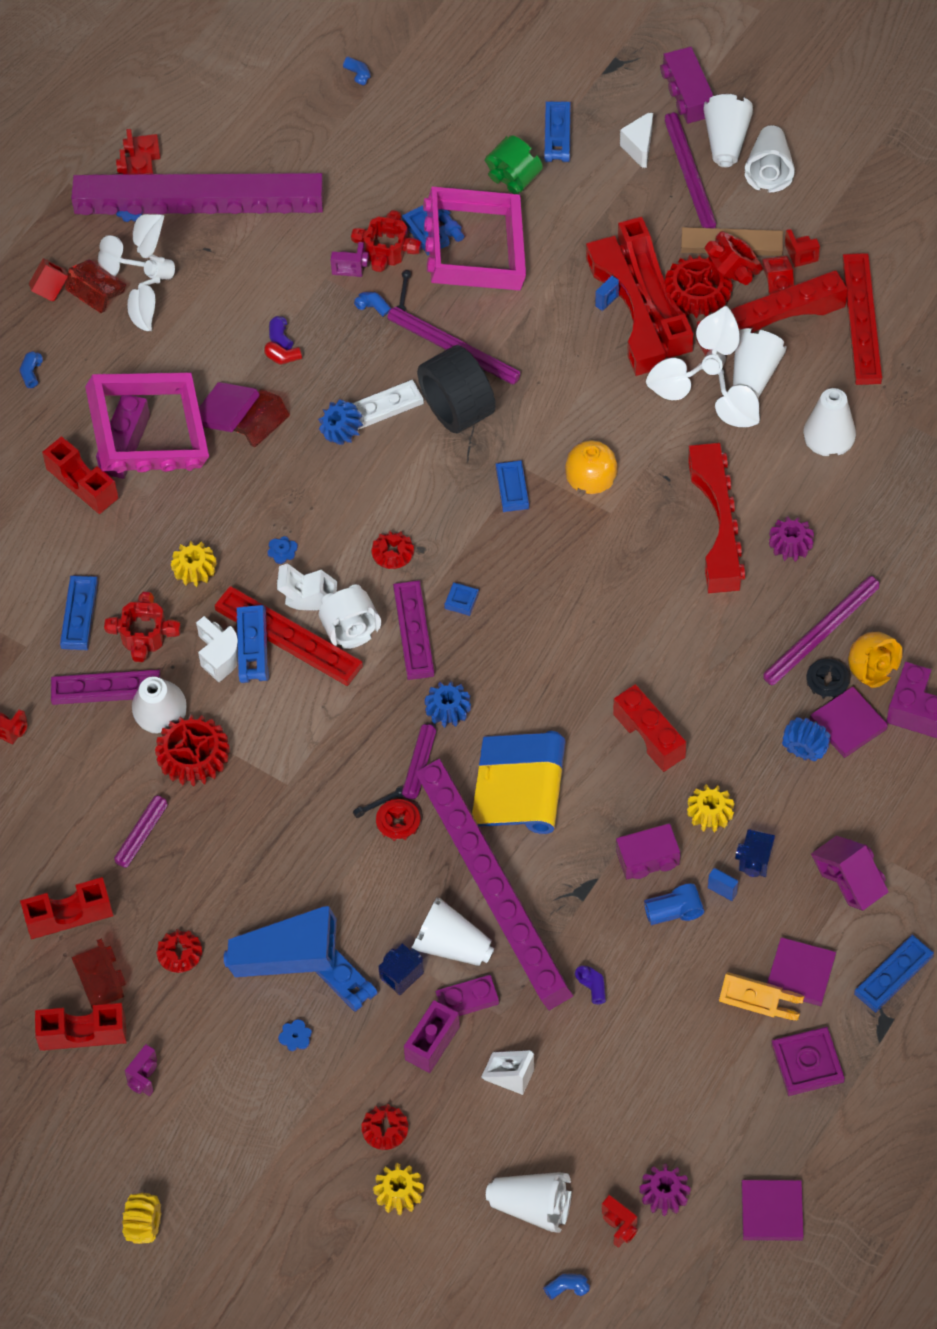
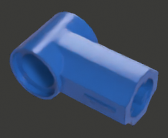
(681, 903)

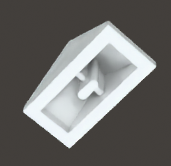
(636, 139)
(510, 1070)

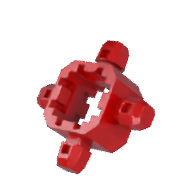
(391, 226)
(733, 258)
(138, 643)

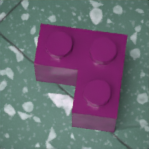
(910, 703)
(852, 869)

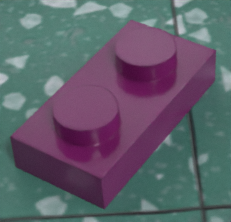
(469, 996)

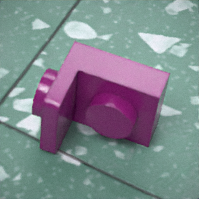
(349, 263)
(141, 1066)

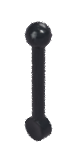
(406, 274)
(359, 812)

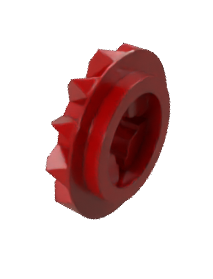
(391, 559)
(398, 808)
(189, 957)
(393, 1136)

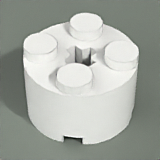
(349, 617)

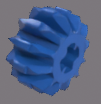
(340, 422)
(447, 704)
(806, 739)

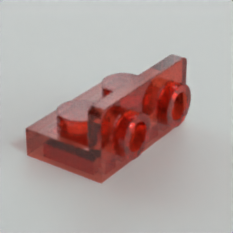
(93, 284)
(262, 417)
(98, 975)

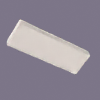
(389, 403)

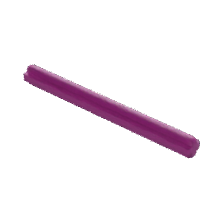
(689, 171)
(446, 341)
(821, 630)

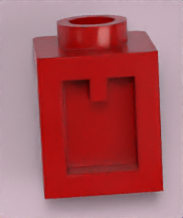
(142, 145)
(134, 165)
(778, 273)
(13, 728)
(619, 1216)

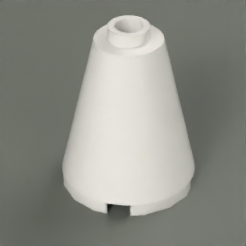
(727, 126)
(770, 161)
(756, 359)
(830, 424)
(158, 704)
(452, 936)
(533, 1198)

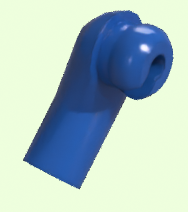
(358, 67)
(372, 299)
(26, 369)
(565, 1282)

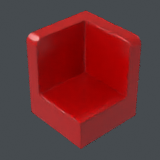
(802, 249)
(48, 280)

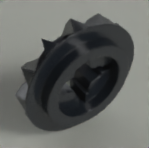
(817, 673)

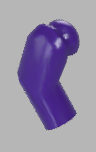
(276, 332)
(593, 981)

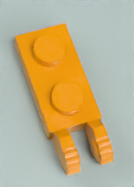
(758, 996)

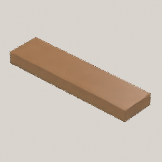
(761, 241)

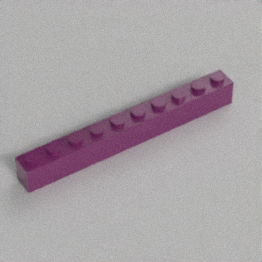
(198, 193)
(494, 885)

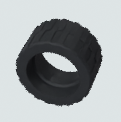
(456, 389)

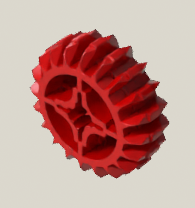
(696, 278)
(203, 738)

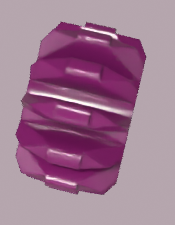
(791, 538)
(662, 1200)

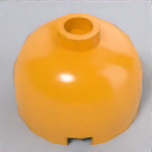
(591, 467)
(874, 658)

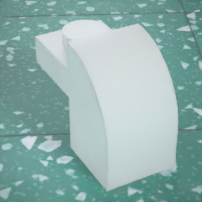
(304, 591)
(221, 653)

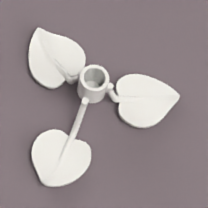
(145, 235)
(721, 337)

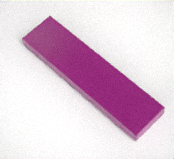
(413, 630)
(98, 687)

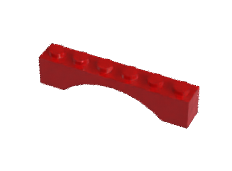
(640, 253)
(813, 296)
(644, 348)
(707, 473)

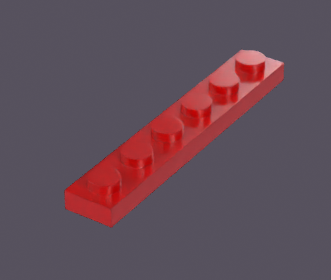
(862, 319)
(295, 639)

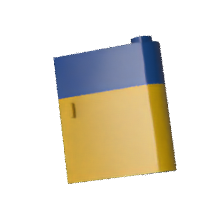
(520, 781)

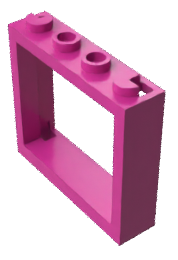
(476, 202)
(145, 384)

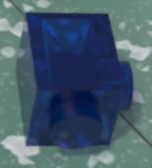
(755, 853)
(401, 968)

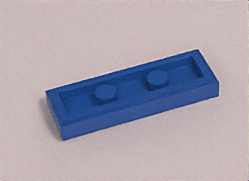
(79, 612)
(894, 973)

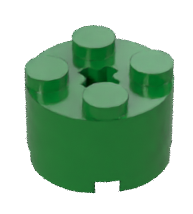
(513, 164)

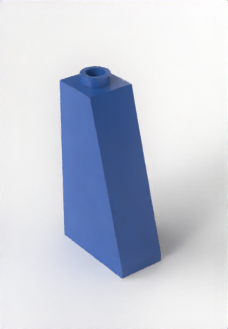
(285, 947)

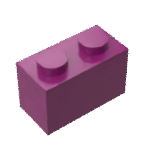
(648, 852)
(431, 1036)

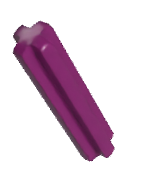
(418, 760)
(140, 831)

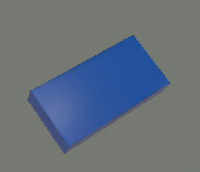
(512, 486)

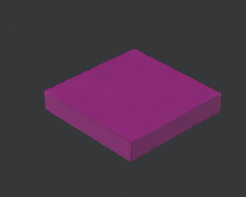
(226, 406)
(849, 722)
(802, 969)
(807, 1061)
(772, 1210)

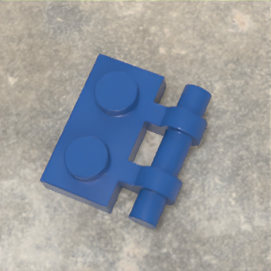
(415, 223)

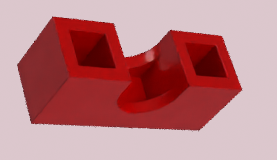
(92, 486)
(662, 740)
(50, 916)
(61, 1031)

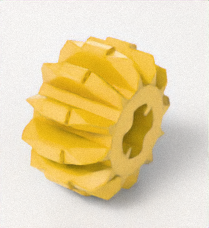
(193, 563)
(720, 806)
(401, 1198)
(141, 1218)

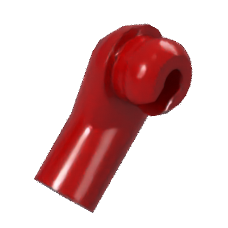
(281, 355)

